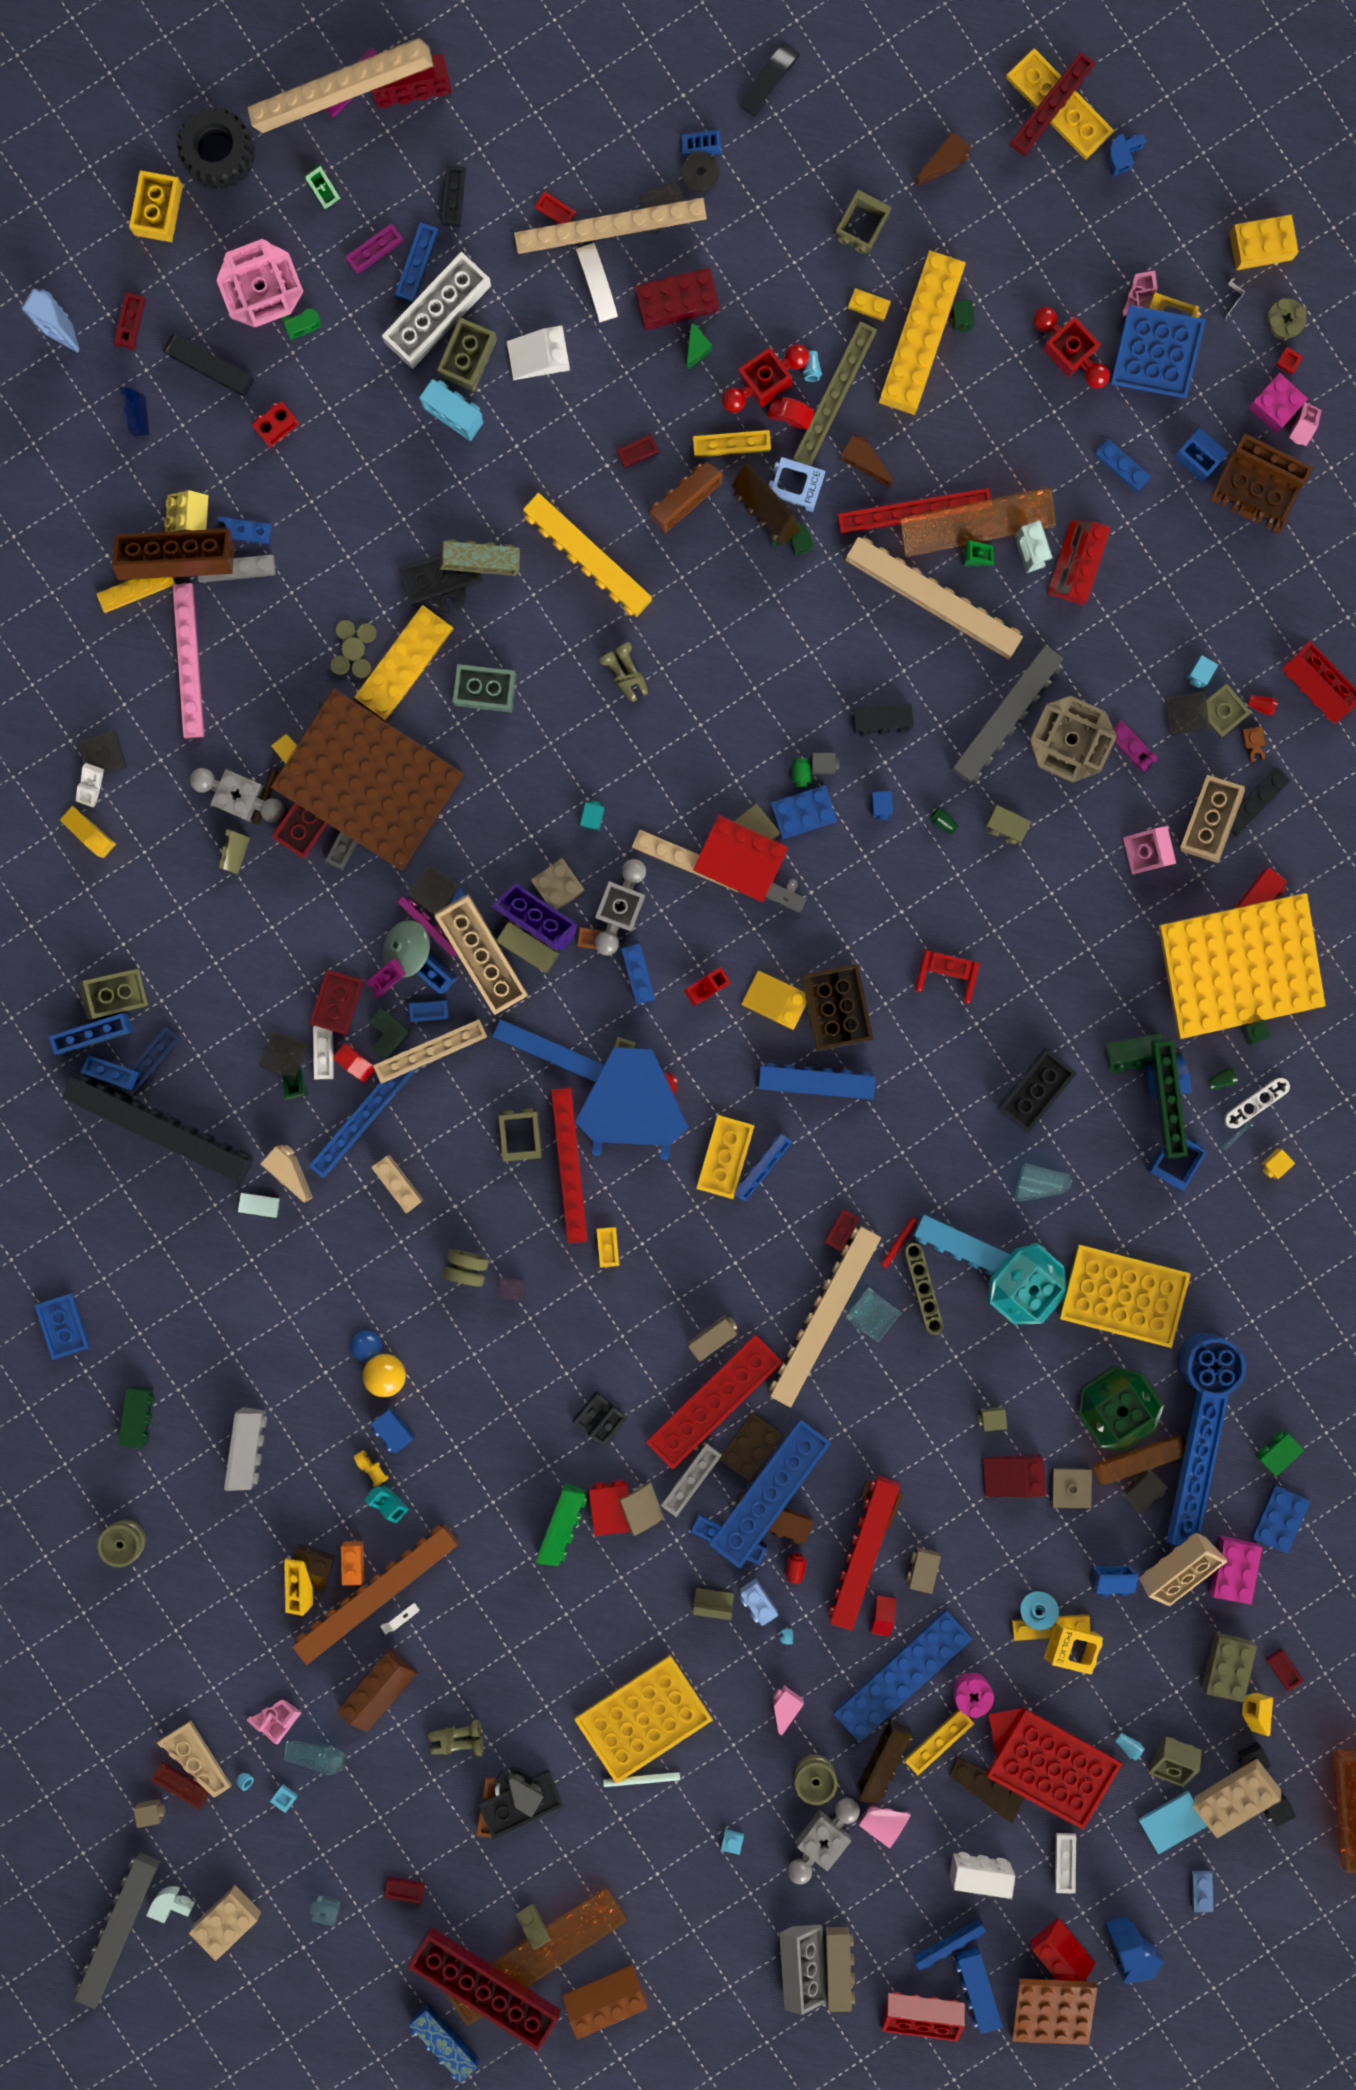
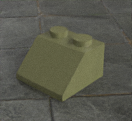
(1175, 1761)

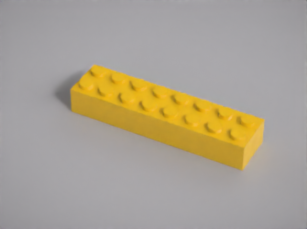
(922, 332)

